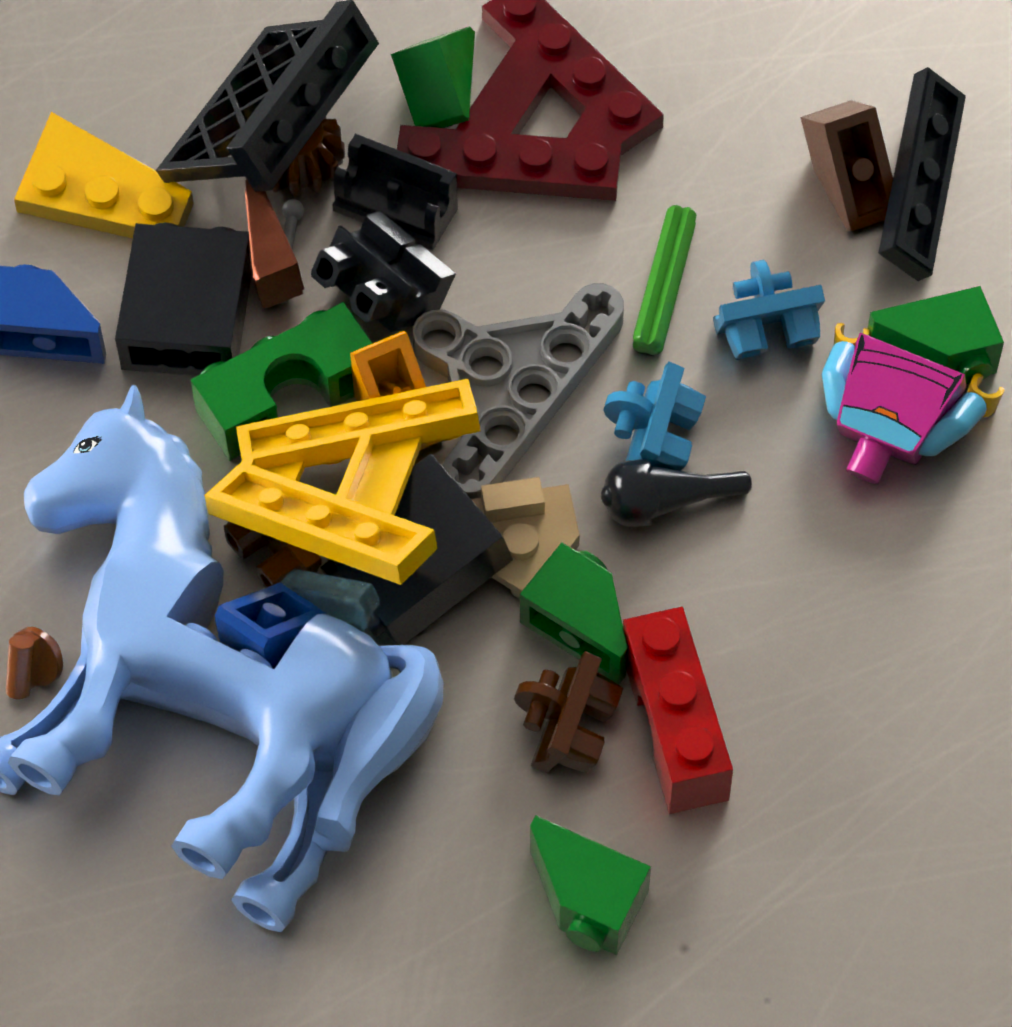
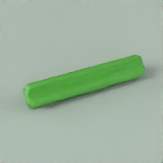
(664, 280)

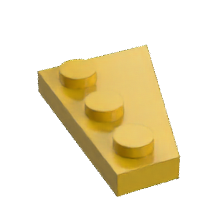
(95, 184)

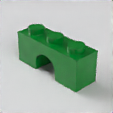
(307, 355)

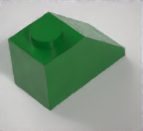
(945, 329)
(577, 609)
(588, 885)

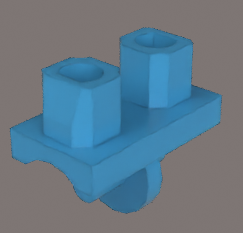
(745, 318)
(650, 415)

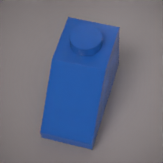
(45, 318)
(264, 621)

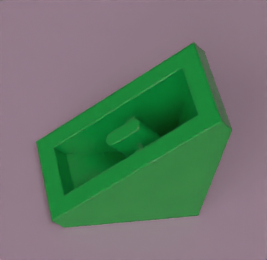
(438, 78)

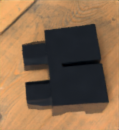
(383, 273)

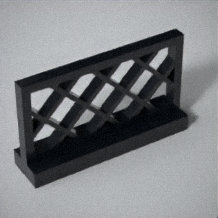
(273, 100)

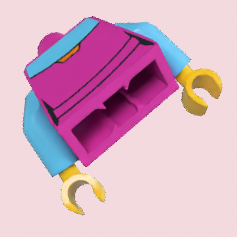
(897, 402)

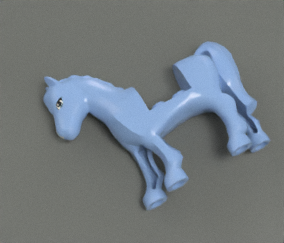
(321, 719)

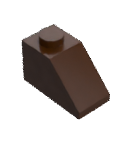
(850, 161)

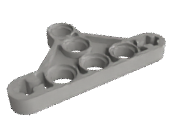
(526, 359)

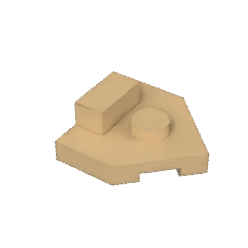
(531, 523)

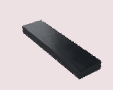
(922, 174)

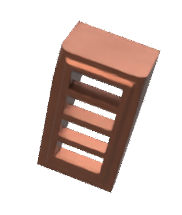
(272, 259)

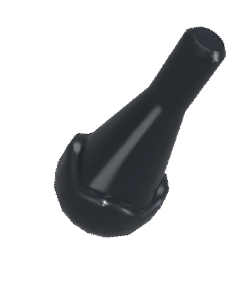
(642, 492)

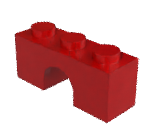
(681, 714)

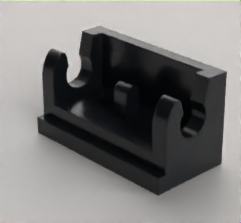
(401, 186)

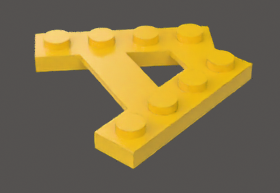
(360, 520)

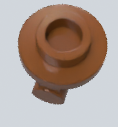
(32, 662)

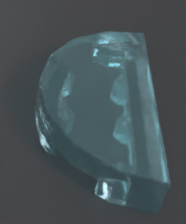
(337, 596)

